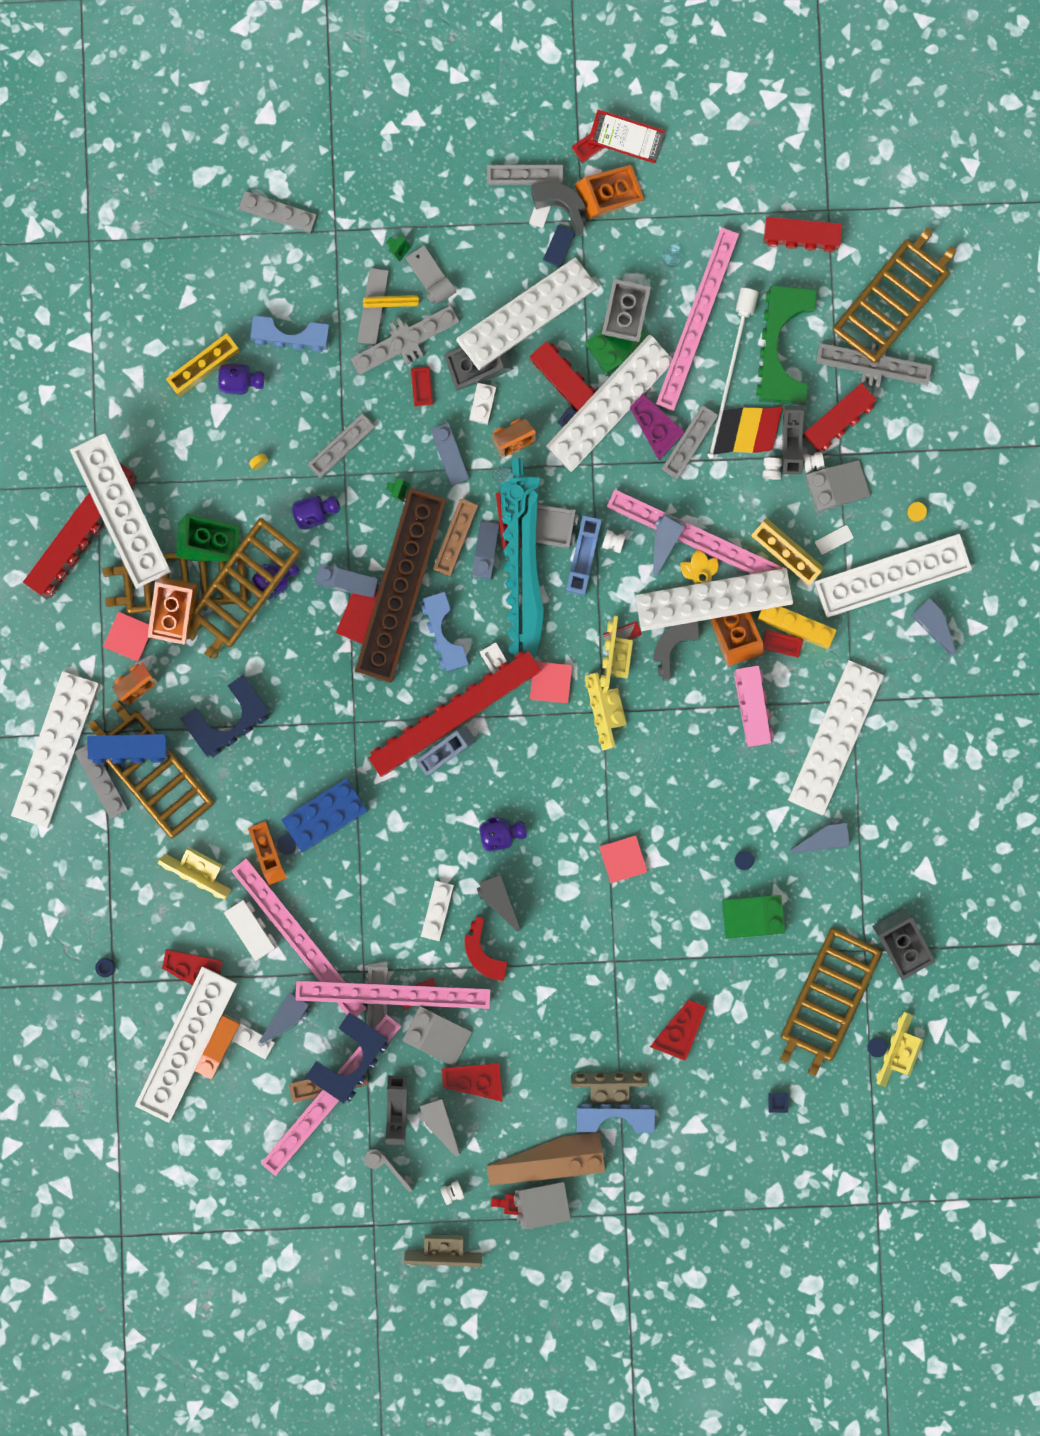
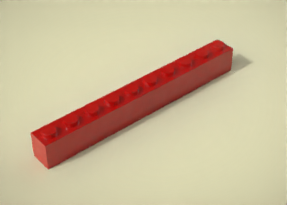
(454, 714)

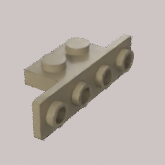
(609, 1086)
(443, 1250)

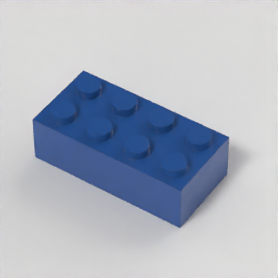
(128, 747)
(324, 815)

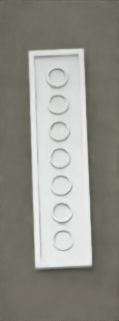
(527, 313)
(609, 403)
(120, 510)
(892, 576)
(714, 599)
(835, 738)
(55, 749)
(186, 1044)

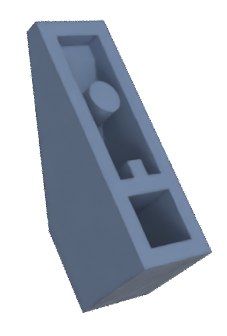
(449, 454)
(665, 538)
(485, 550)
(346, 581)
(933, 621)
(446, 750)
(829, 837)
(286, 1018)

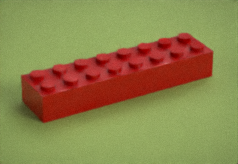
(68, 545)

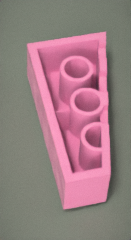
(752, 706)

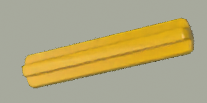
(390, 301)

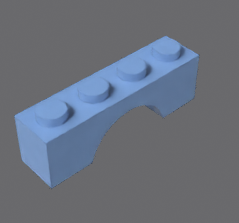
(313, 337)
(583, 556)
(452, 655)
(640, 1118)

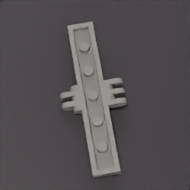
(404, 340)
(885, 367)

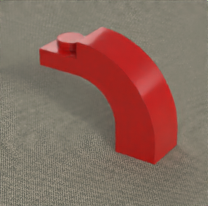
(481, 962)

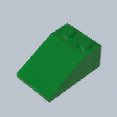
(611, 351)
(206, 539)
(753, 916)

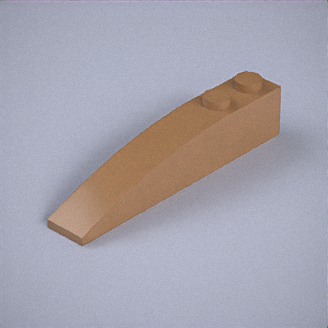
(555, 1159)

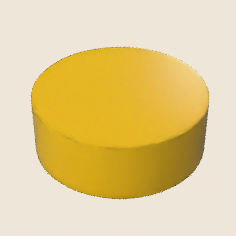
(258, 461)
(916, 511)

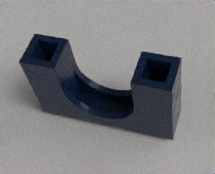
(253, 712)
(371, 1043)

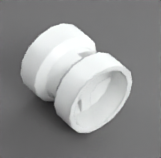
(813, 462)
(772, 468)
(613, 541)
(448, 1195)

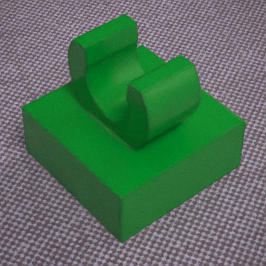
(398, 247)
(399, 489)

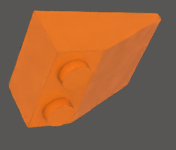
(609, 191)
(513, 438)
(172, 610)
(737, 638)
(134, 684)

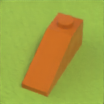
(267, 853)
(217, 1047)

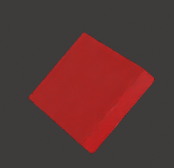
(356, 617)

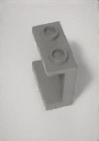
(555, 526)
(542, 1205)

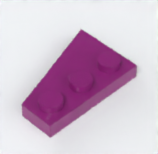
(656, 426)

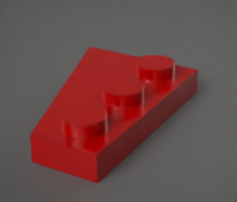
(187, 965)
(680, 1032)
(475, 1080)

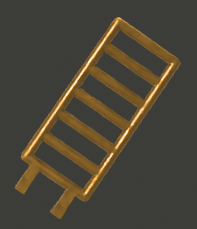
(909, 315)
(128, 599)
(214, 649)
(136, 789)
(852, 1004)

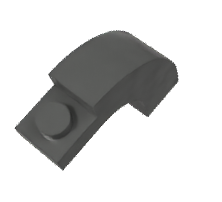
(561, 196)
(792, 439)
(669, 639)
(396, 1110)

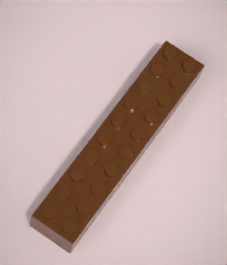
(400, 585)

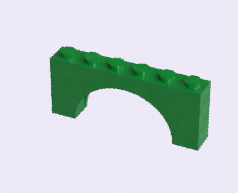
(775, 383)

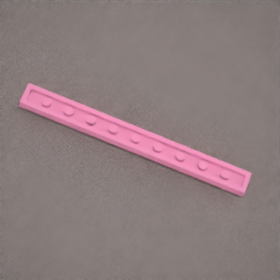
(697, 319)
(692, 536)
(291, 930)
(392, 994)
(318, 1109)

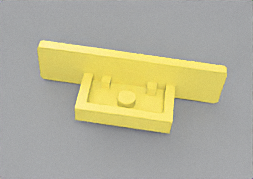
(618, 656)
(606, 709)
(197, 869)
(902, 1052)

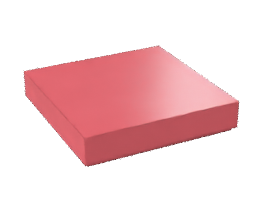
(127, 637)
(551, 683)
(623, 859)

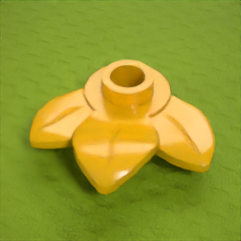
(698, 566)

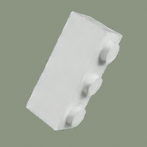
(250, 929)

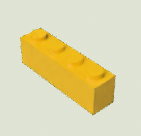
(203, 365)
(787, 551)
(798, 626)

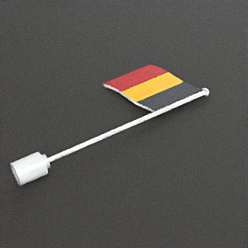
(744, 428)

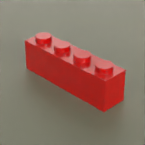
(802, 234)
(561, 376)
(839, 418)

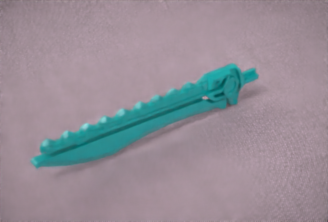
(513, 506)

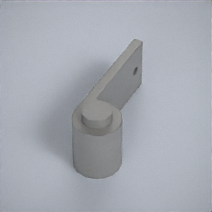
(431, 276)
(375, 1158)

